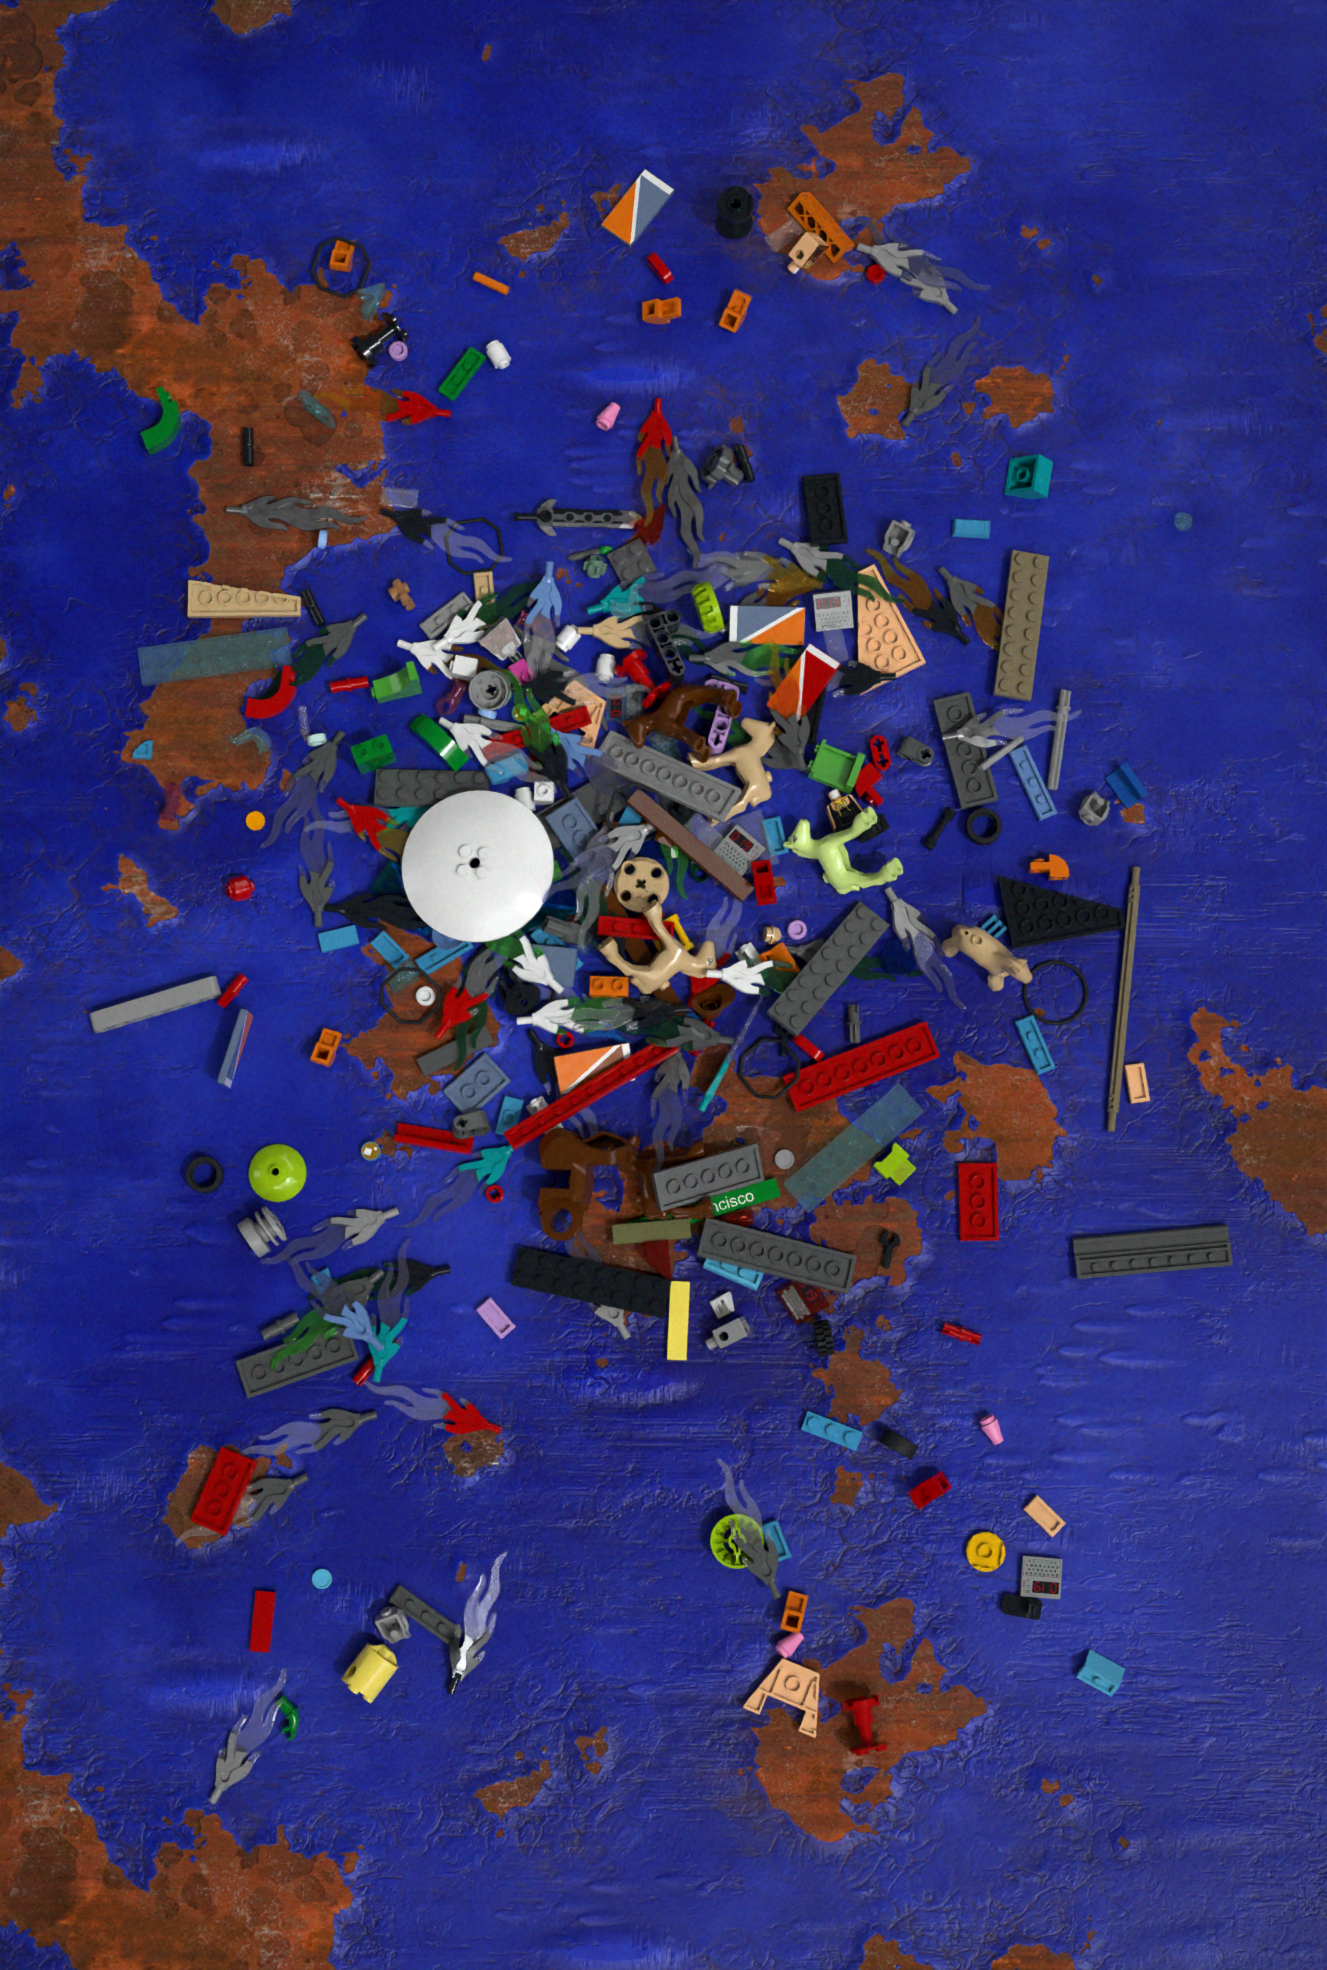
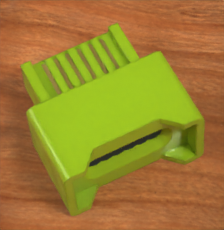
(895, 1165)

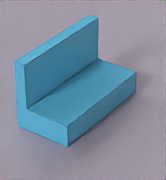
(1101, 1673)

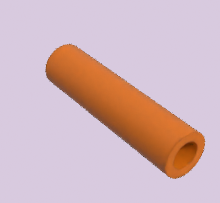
(491, 283)

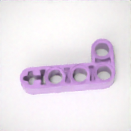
(720, 720)

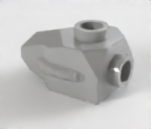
(898, 537)
(1093, 809)
(393, 1624)

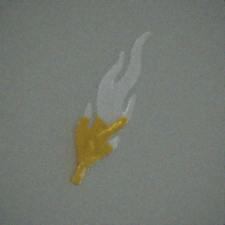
(764, 569)

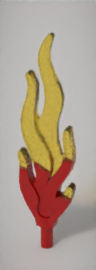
(380, 835)

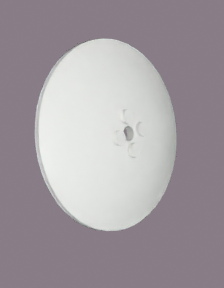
(502, 890)

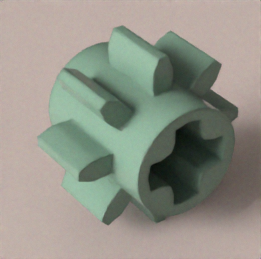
(595, 566)

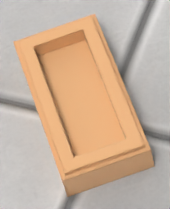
(1136, 1083)
(1044, 1515)

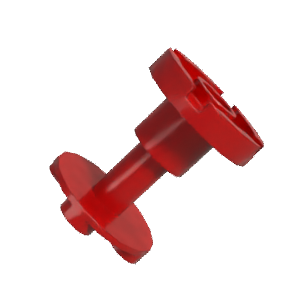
(638, 672)
(863, 1717)

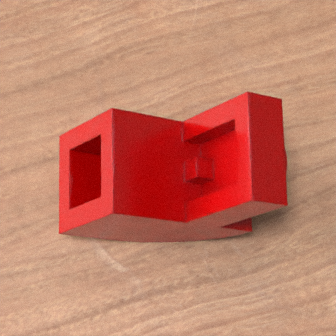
(866, 780)
(763, 882)
(929, 1490)

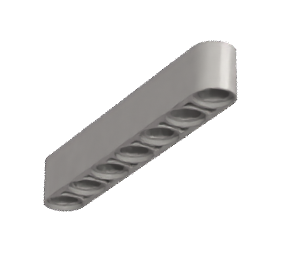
(155, 1004)

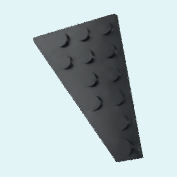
(1046, 916)

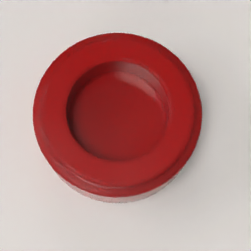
(875, 274)

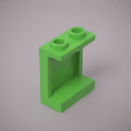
(835, 767)

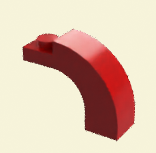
(279, 702)

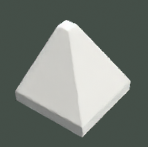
(723, 1305)

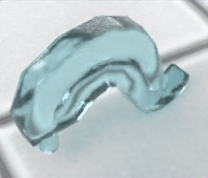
(628, 609)
(256, 734)

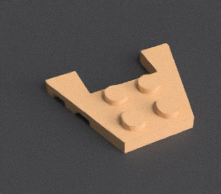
(595, 710)
(791, 1685)

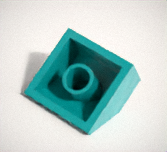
(1029, 477)

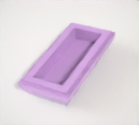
(495, 1318)

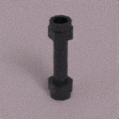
(931, 841)

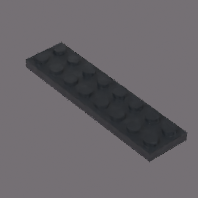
(591, 1282)

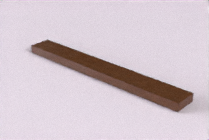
(689, 845)
(639, 952)

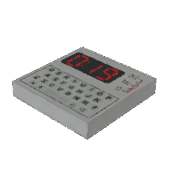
(832, 609)
(739, 850)
(1041, 1577)

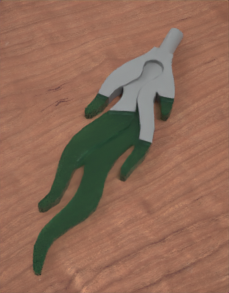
(833, 566)

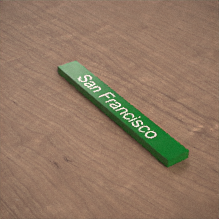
(734, 1200)

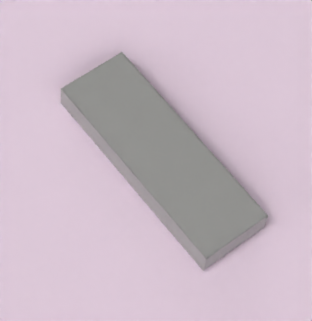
(443, 617)

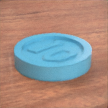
(322, 1578)

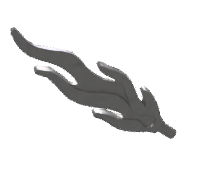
(681, 468)
(284, 510)
(553, 664)

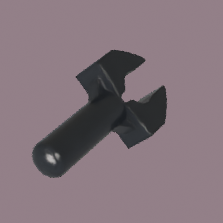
(784, 1036)
(888, 1248)

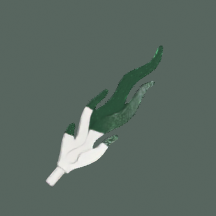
(480, 615)
(763, 974)

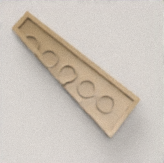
(223, 601)

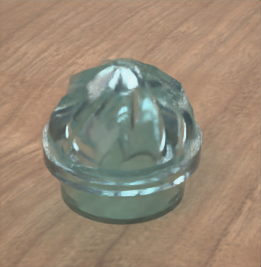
(1183, 521)

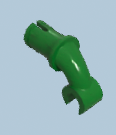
(292, 1714)

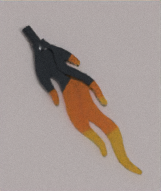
(944, 619)

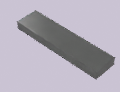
(449, 1053)
(423, 1614)

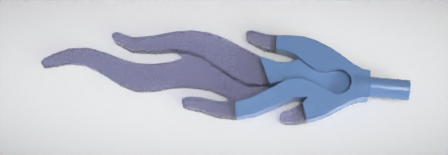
(592, 763)
(337, 1311)

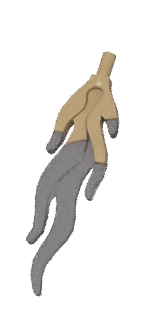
(613, 632)

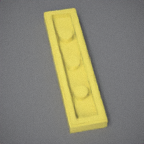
(678, 1320)

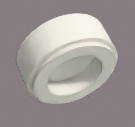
(425, 996)

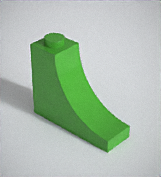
(398, 685)

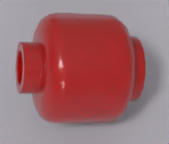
(239, 888)

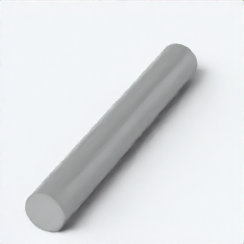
(999, 754)

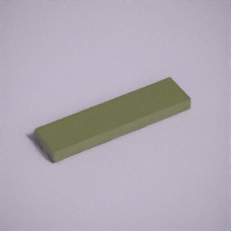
(651, 1231)

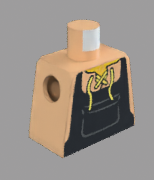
(806, 251)
(842, 811)

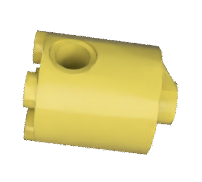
(371, 1671)

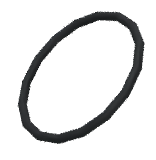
(1085, 994)

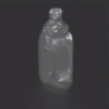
(303, 718)

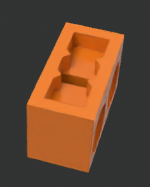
(609, 987)

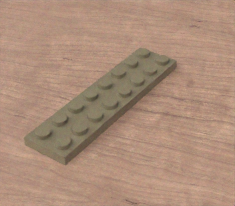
(1021, 625)

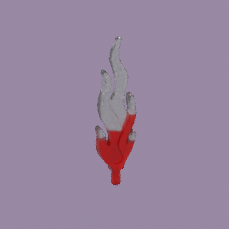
(719, 936)
(474, 992)
(438, 1408)

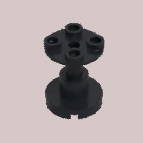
(735, 212)
(374, 344)

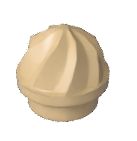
(771, 934)

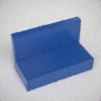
(1126, 786)

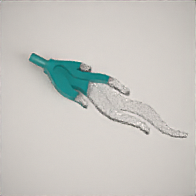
(402, 815)

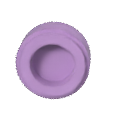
(398, 351)
(797, 930)

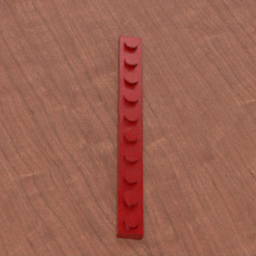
(587, 1094)

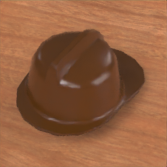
(713, 1001)

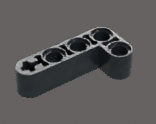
(667, 649)

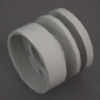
(482, 697)
(262, 1231)

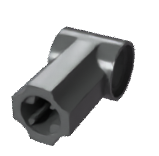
(566, 931)

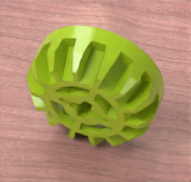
(707, 607)
(717, 1546)

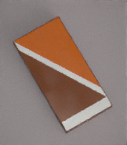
(582, 1066)

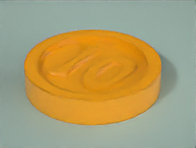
(255, 820)

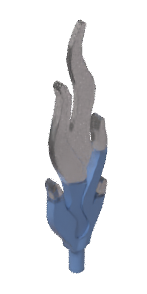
(539, 620)

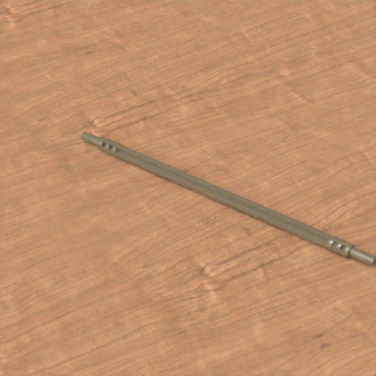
(1123, 999)

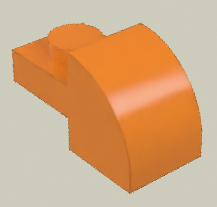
(342, 257)
(660, 311)
(735, 311)
(1054, 867)
(326, 1048)
(793, 1612)

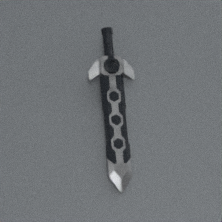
(576, 518)

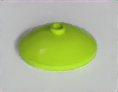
(290, 1177)

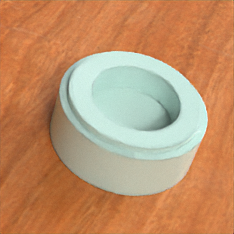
(316, 739)

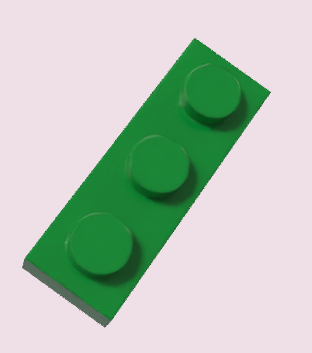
(462, 374)

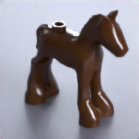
(673, 713)
(642, 1171)

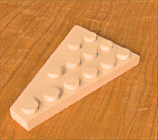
(883, 635)

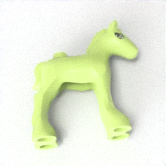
(834, 856)

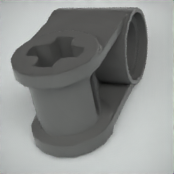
(914, 750)
(472, 1124)

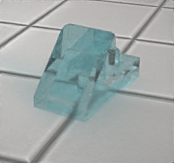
(373, 296)
(404, 978)

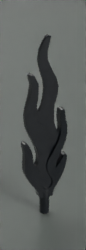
(380, 908)

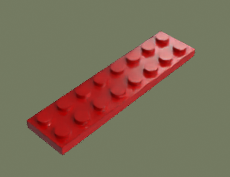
(862, 1066)

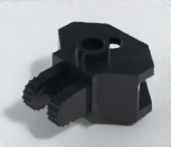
(518, 994)

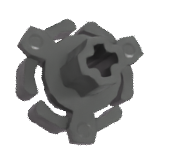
(719, 467)

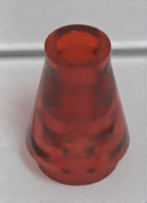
(742, 1217)

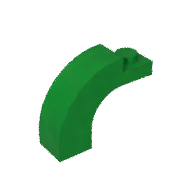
(167, 429)
(439, 742)

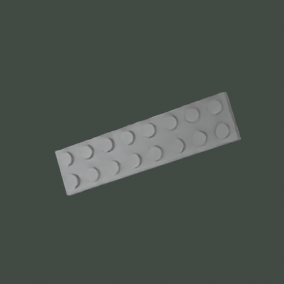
(670, 777)

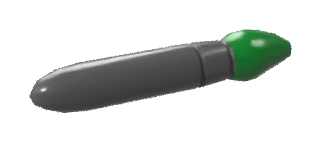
(586, 554)

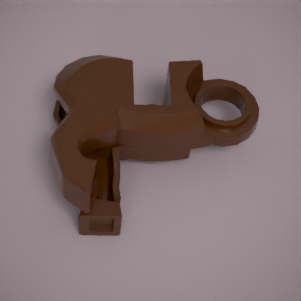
(570, 1153)

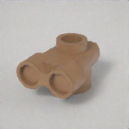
(400, 591)

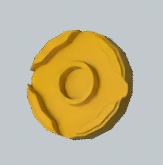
(985, 1551)

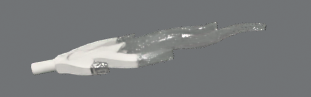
(470, 734)

